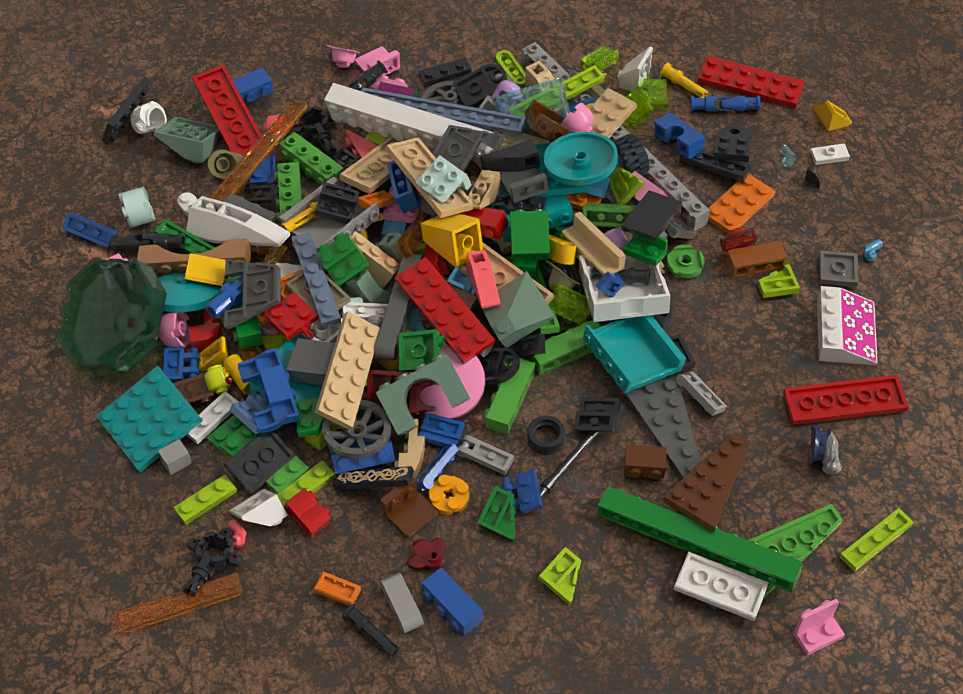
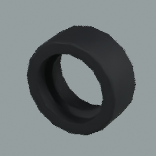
(546, 422)

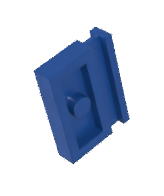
(265, 172)
(441, 430)

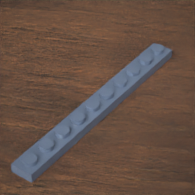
(469, 115)

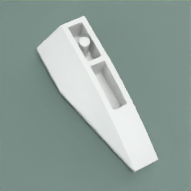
(222, 221)

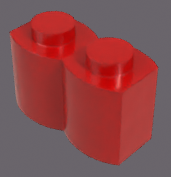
(307, 512)

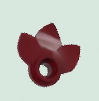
(427, 554)

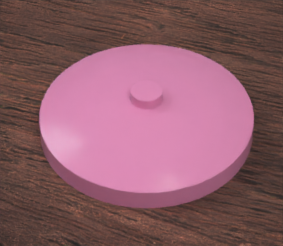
(473, 379)

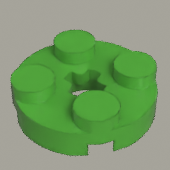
(681, 269)

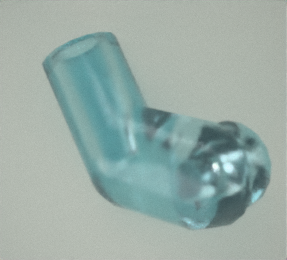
(790, 156)

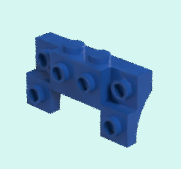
(275, 389)

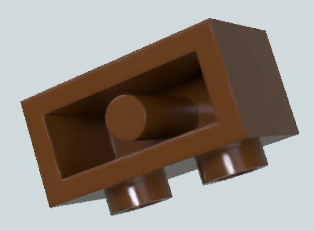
(645, 461)

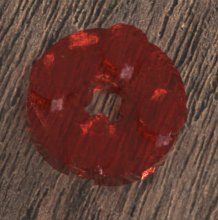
(738, 239)

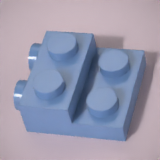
(246, 409)

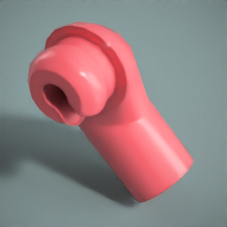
(239, 533)

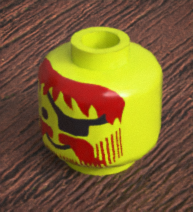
(218, 379)

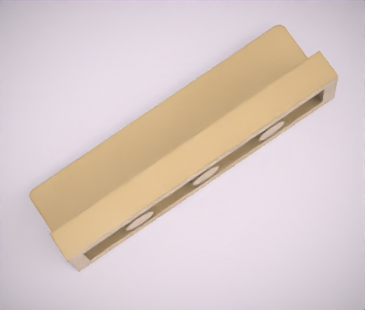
(594, 245)

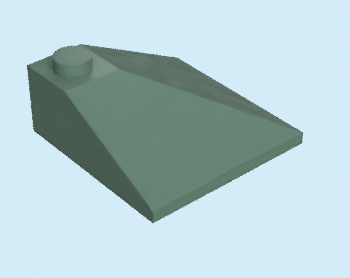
(189, 138)
(520, 310)

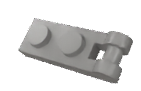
(701, 393)
(485, 454)

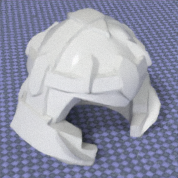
(147, 118)

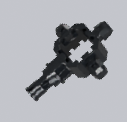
(319, 132)
(205, 564)

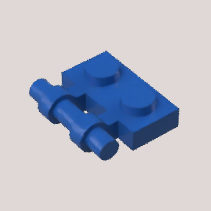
(174, 363)
(527, 489)

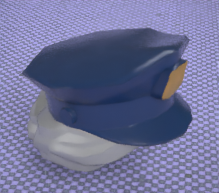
(824, 449)

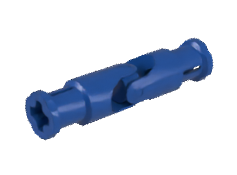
(737, 103)

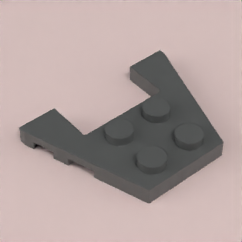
(460, 144)
(260, 290)

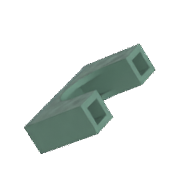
(365, 285)
(394, 395)

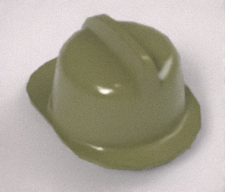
(223, 162)
(559, 277)

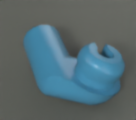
(869, 249)

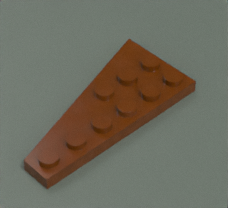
(709, 485)

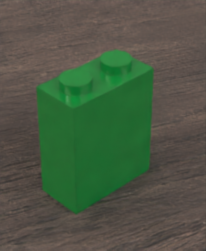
(529, 235)

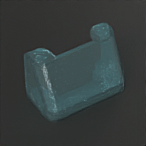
(549, 93)

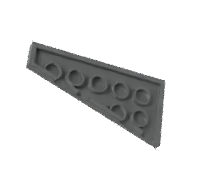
(666, 419)

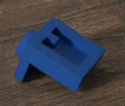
(610, 283)

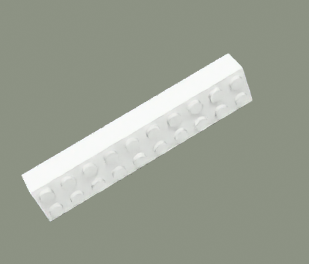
(392, 118)

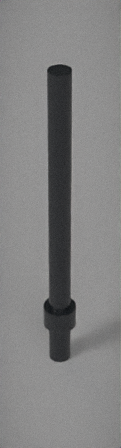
(548, 484)

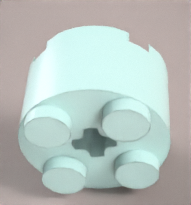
(136, 207)

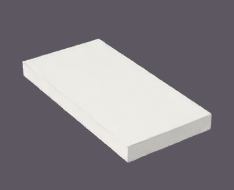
(721, 586)

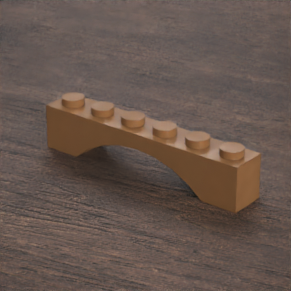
(168, 262)

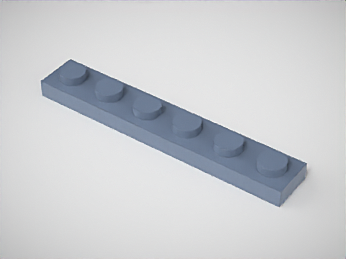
(316, 280)

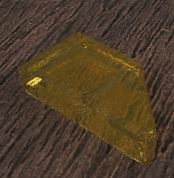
(275, 254)

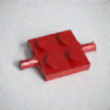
(292, 317)

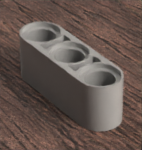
(401, 603)

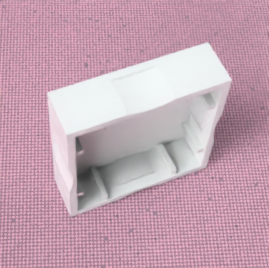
(631, 299)

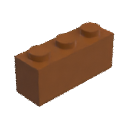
(756, 259)

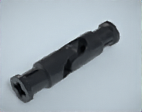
(369, 76)
(133, 241)

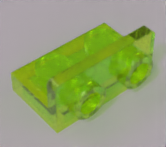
(601, 58)
(656, 92)
(643, 108)
(569, 304)

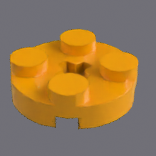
(449, 484)

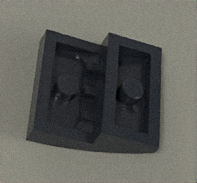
(336, 203)
(597, 414)

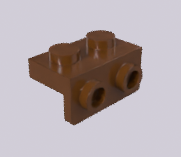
(194, 389)

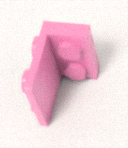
(389, 60)
(818, 627)

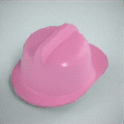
(343, 57)

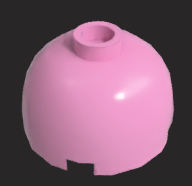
(579, 120)
(174, 329)

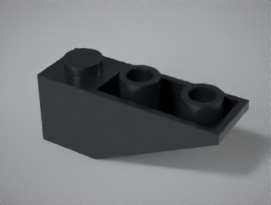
(512, 158)

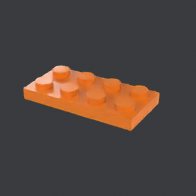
(739, 203)

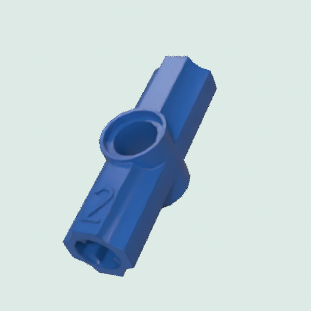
(228, 296)

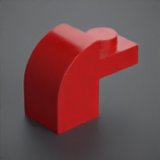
(204, 335)

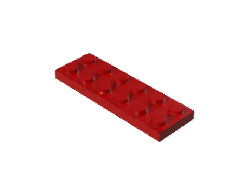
(751, 81)
(227, 109)
(444, 310)
(845, 399)

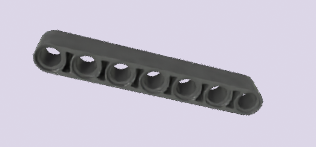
(396, 316)

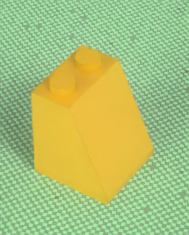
(453, 236)

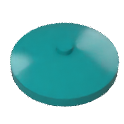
(580, 158)
(186, 294)

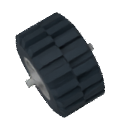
(632, 154)

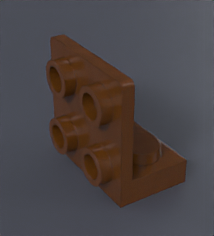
(407, 508)

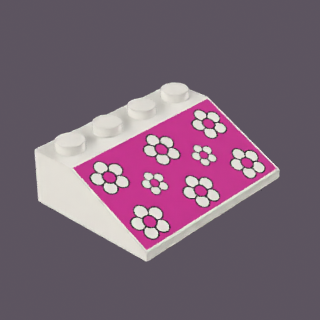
(846, 327)

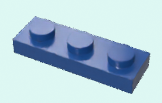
(88, 229)

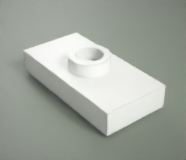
(829, 154)

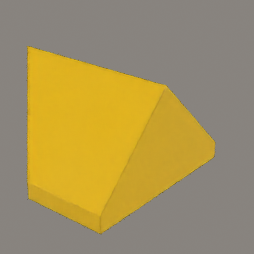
(832, 116)
(214, 354)

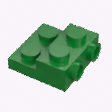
(342, 258)
(419, 348)
(231, 437)

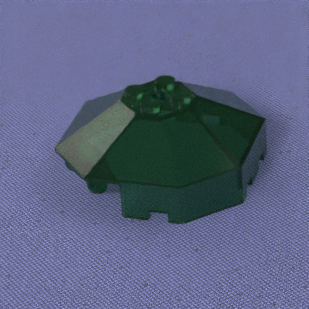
(100, 310)

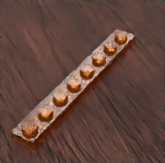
(260, 150)

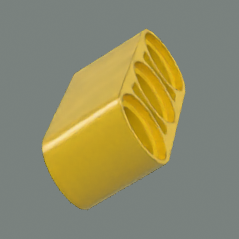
(561, 250)

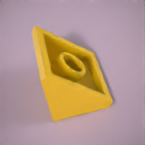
(205, 269)

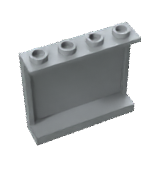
(323, 229)

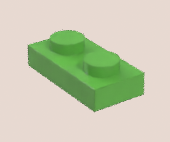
(287, 475)

